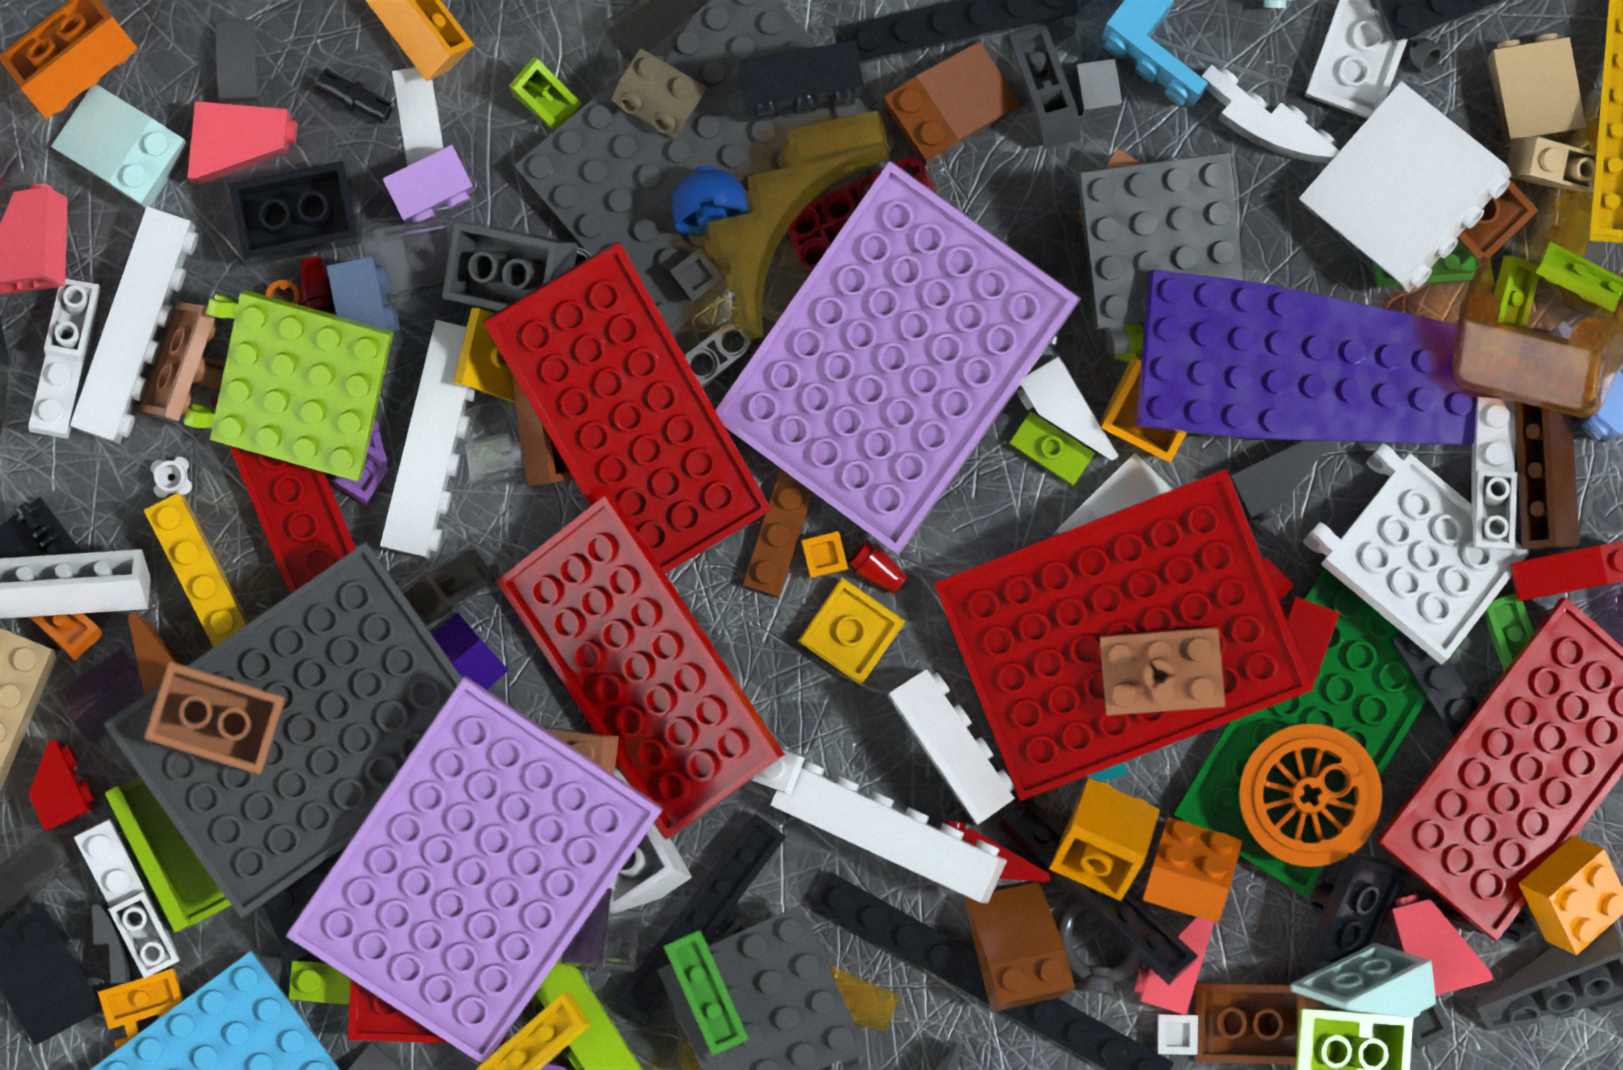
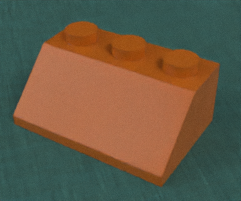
(66, 54)

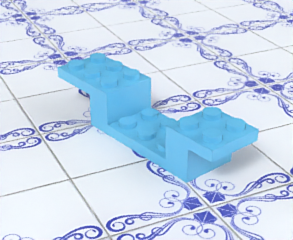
(1129, 36)

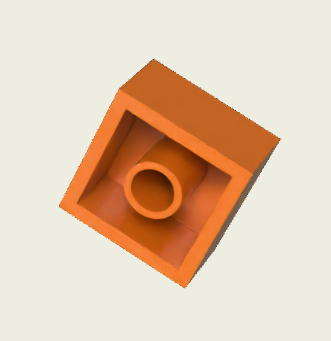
(1193, 870)

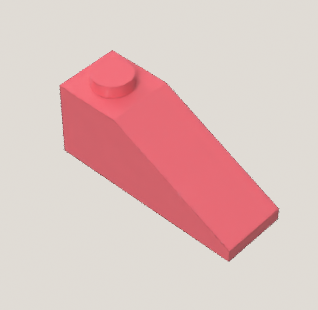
(1179, 993)

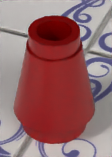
(315, 285)
(877, 566)

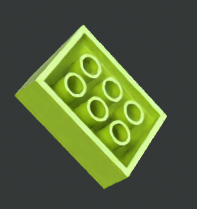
(1352, 1041)

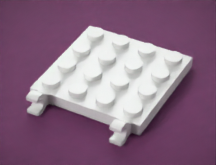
(1417, 556)

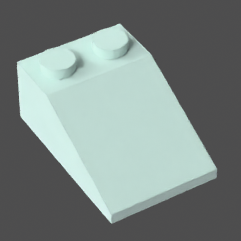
(121, 146)
(1374, 982)

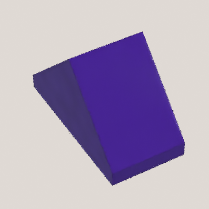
(469, 652)

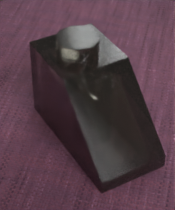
(449, 587)

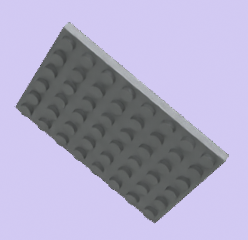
(617, 174)
(358, 699)

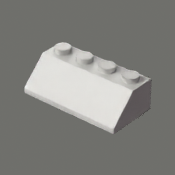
(951, 747)

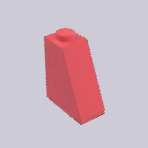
(236, 138)
(33, 241)
(1428, 934)

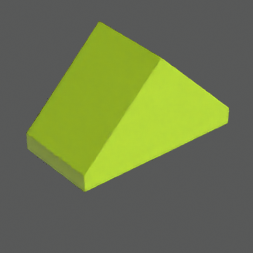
(544, 94)

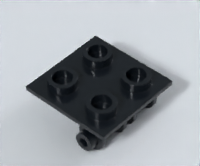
(35, 533)

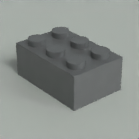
(501, 265)

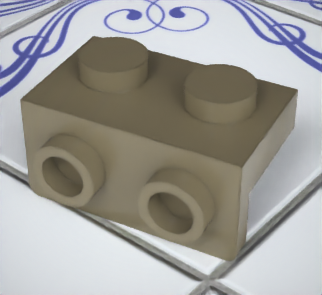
(658, 94)

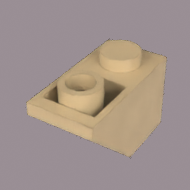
(1551, 164)

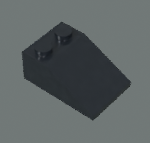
(44, 975)

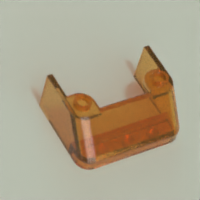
(1533, 365)

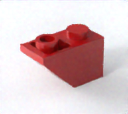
(57, 791)

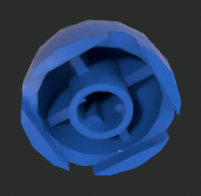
(705, 198)

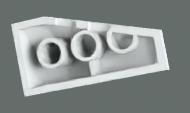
(649, 872)

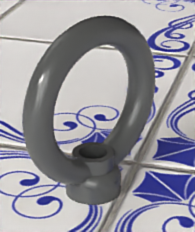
(1094, 978)

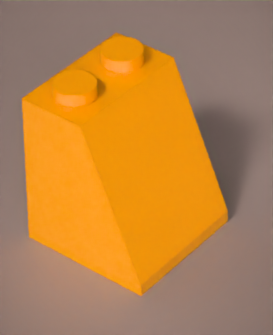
(1105, 839)

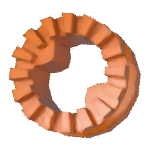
(285, 285)

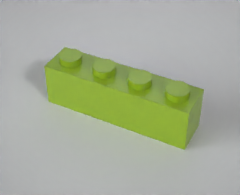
(601, 1043)

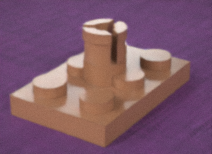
(182, 363)
(1162, 671)

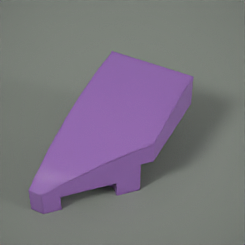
(373, 473)

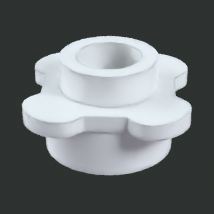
(161, 472)

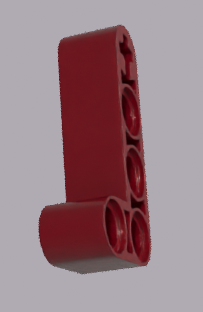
(826, 213)

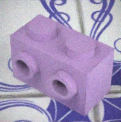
(429, 185)

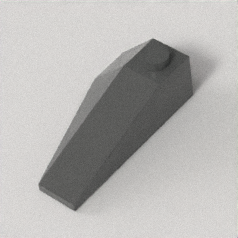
(1559, 984)

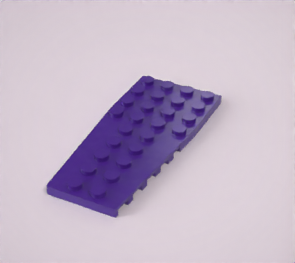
(1295, 366)

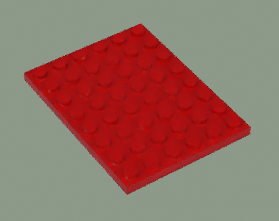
(1161, 565)

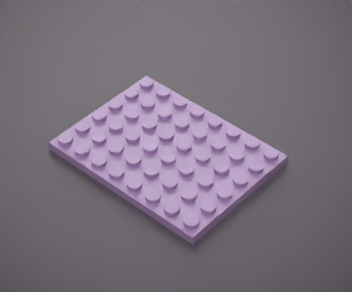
(895, 357)
(474, 870)

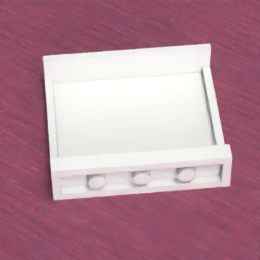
(1406, 186)

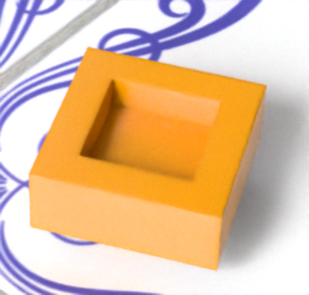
(824, 555)

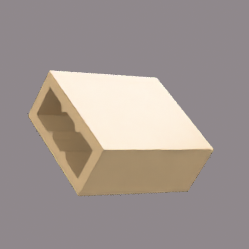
(1536, 88)

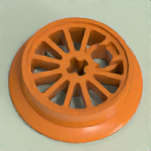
(1358, 772)

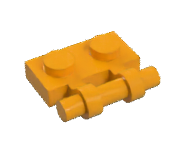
(140, 1000)

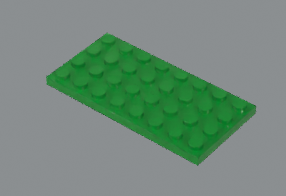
(1357, 691)

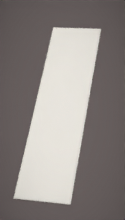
(417, 115)

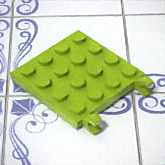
(297, 384)

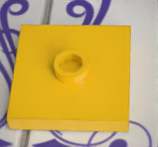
(480, 361)
(851, 631)

